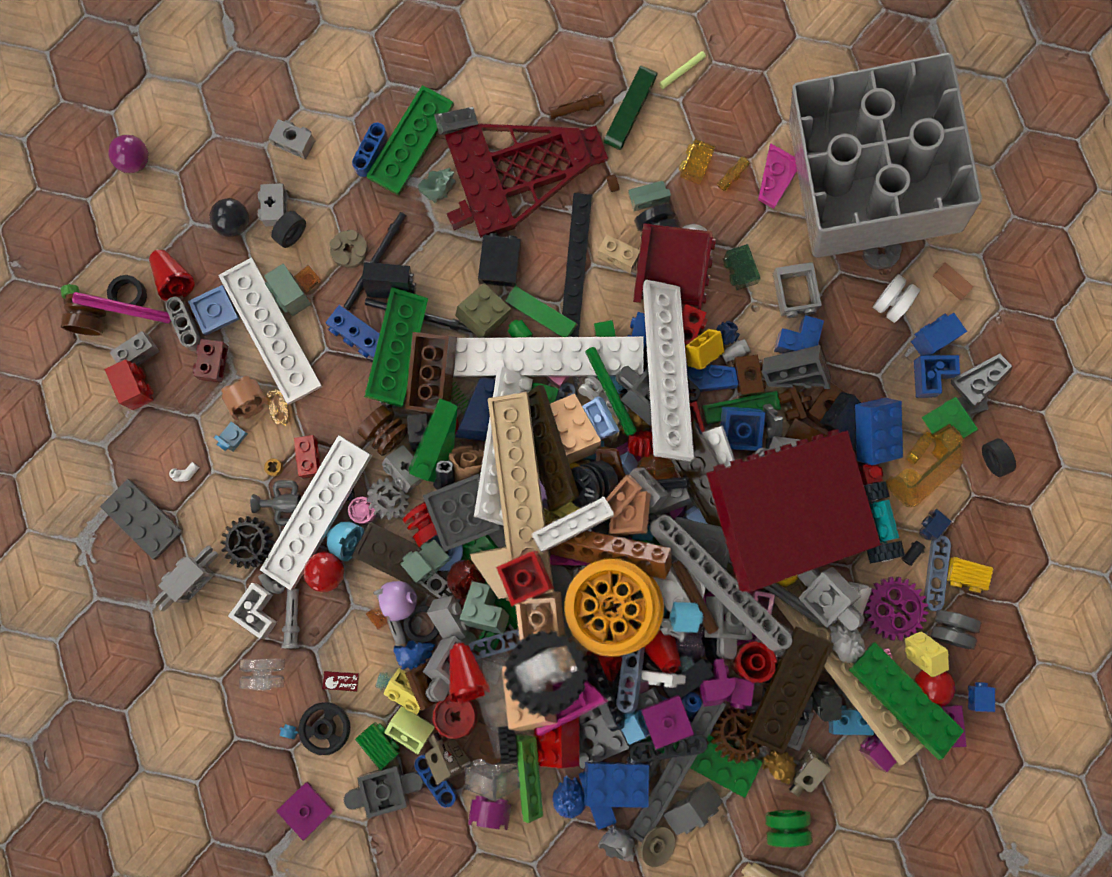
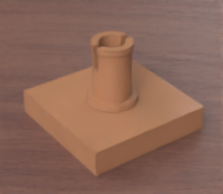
(633, 518)

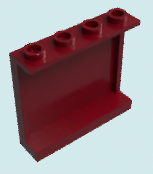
(677, 259)

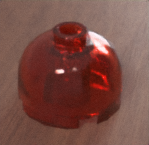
(461, 576)

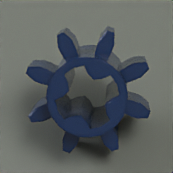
(728, 332)

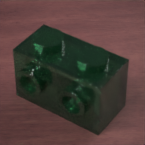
(741, 267)

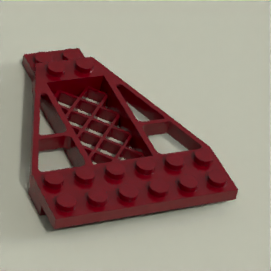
(480, 176)

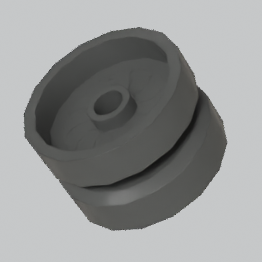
(956, 629)

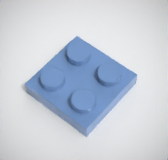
(213, 310)

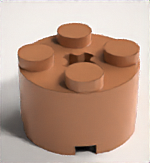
(244, 398)

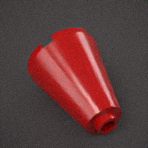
(170, 276)
(664, 652)
(755, 662)
(465, 675)

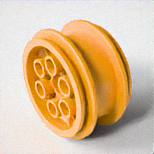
(649, 609)

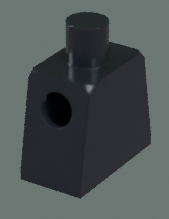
(416, 428)

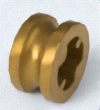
(279, 467)

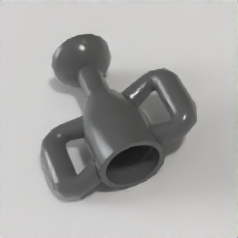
(281, 503)

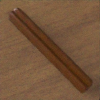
(695, 596)

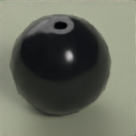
(229, 217)

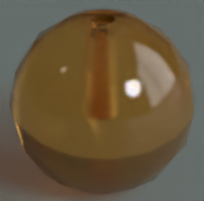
(658, 467)

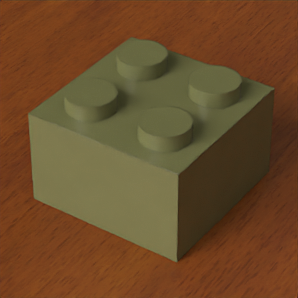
(482, 311)

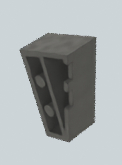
(799, 367)

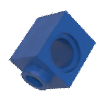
(981, 697)

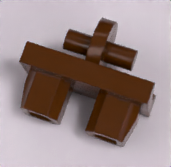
(797, 401)

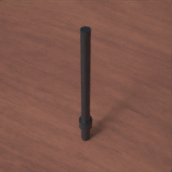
(393, 230)
(454, 324)

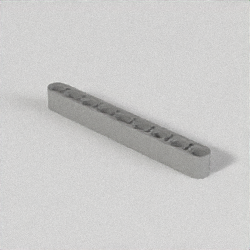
(730, 585)

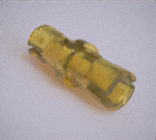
(733, 173)

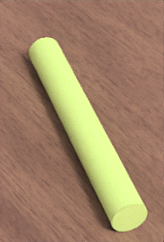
(672, 77)

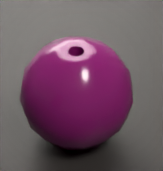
(128, 153)

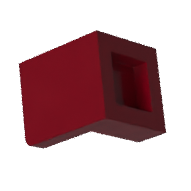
(461, 216)

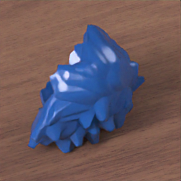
(413, 654)
(569, 798)

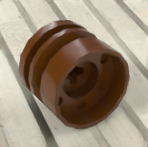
(82, 318)
(380, 427)

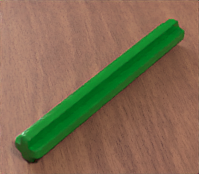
(610, 391)

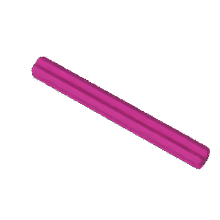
(120, 307)

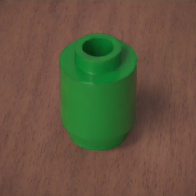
(519, 329)

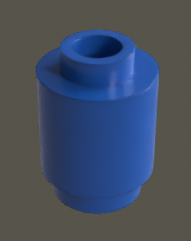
(691, 703)

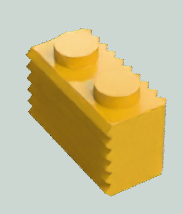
(704, 349)
(969, 574)

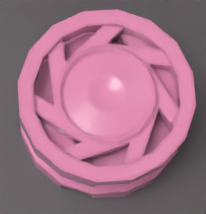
(360, 512)

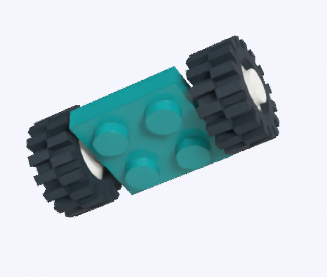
(884, 523)

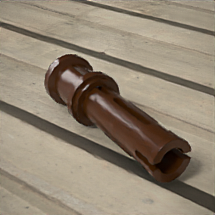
(584, 103)

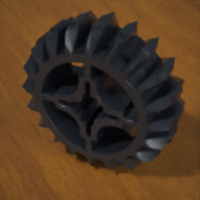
(242, 536)

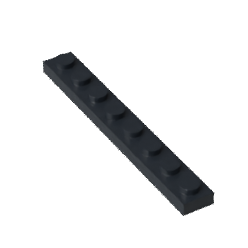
(576, 259)

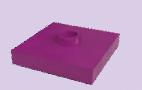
(667, 721)
(305, 811)

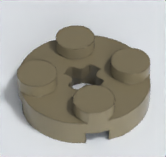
(346, 259)

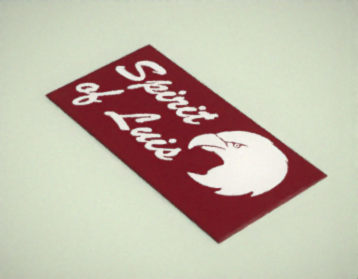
(340, 681)

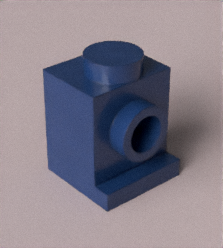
(934, 525)

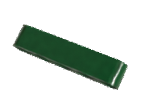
(630, 107)

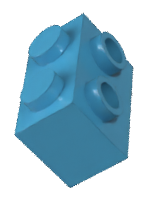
(850, 724)

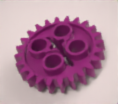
(905, 594)

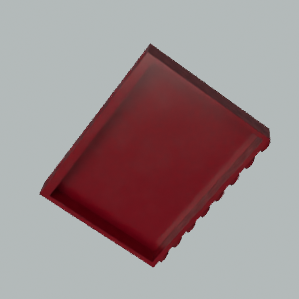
(792, 509)

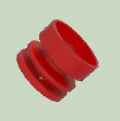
(423, 522)
(444, 721)

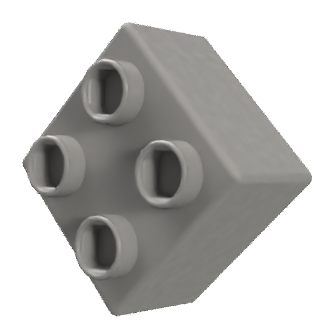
(883, 155)

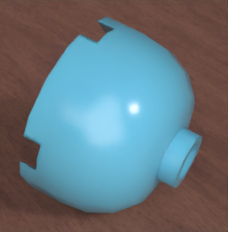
(343, 539)

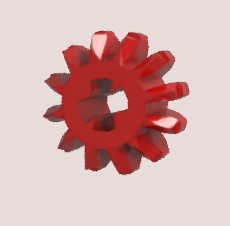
(641, 444)

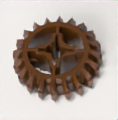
(734, 719)

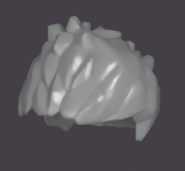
(847, 643)
(617, 844)

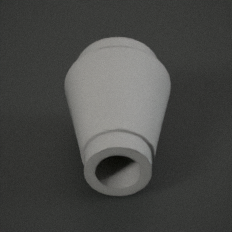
(737, 349)

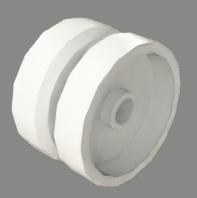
(894, 297)

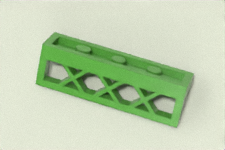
(529, 777)

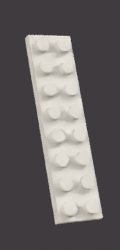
(270, 331)
(488, 496)
(315, 512)

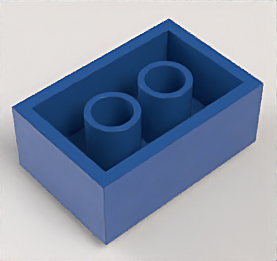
(879, 431)
(616, 784)

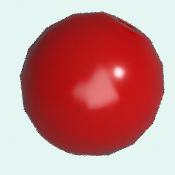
(323, 572)
(938, 688)

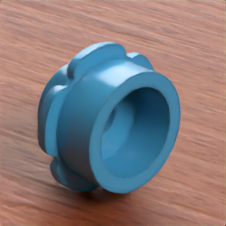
(288, 731)

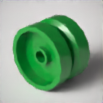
(788, 828)

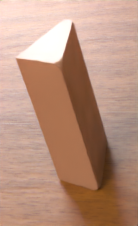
(953, 281)
(623, 494)

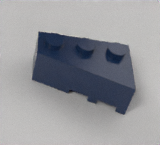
(476, 416)

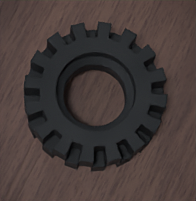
(507, 745)

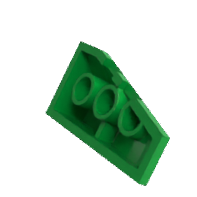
(436, 441)

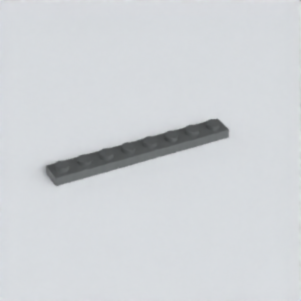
(673, 774)

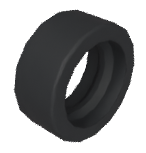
(288, 229)
(120, 281)
(999, 457)
(409, 631)

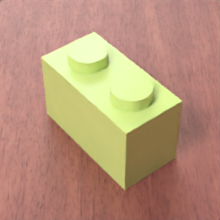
(409, 729)

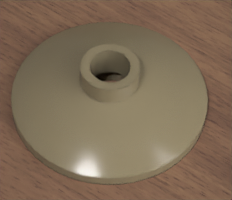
(657, 846)

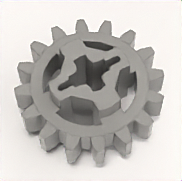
(387, 499)

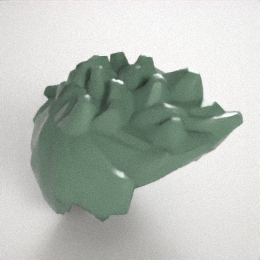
(437, 184)

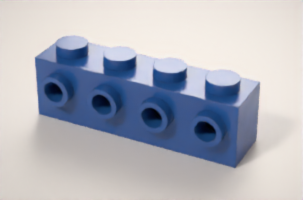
(353, 331)

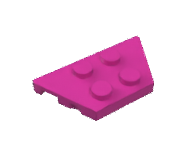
(587, 701)

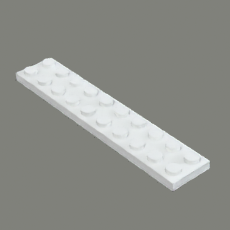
(545, 355)
(667, 371)

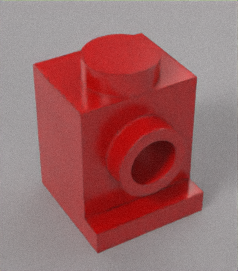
(871, 473)

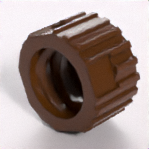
(613, 183)

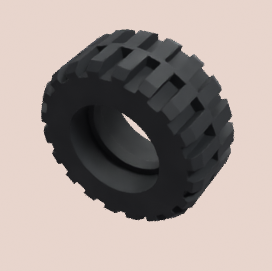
(543, 701)

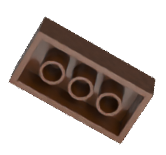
(430, 370)

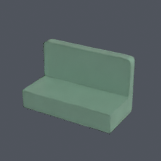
(649, 195)

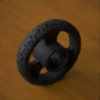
(336, 742)

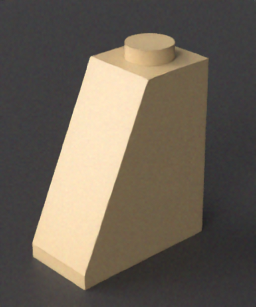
(487, 562)

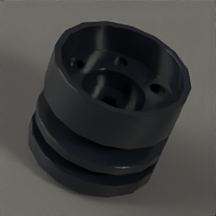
(593, 482)

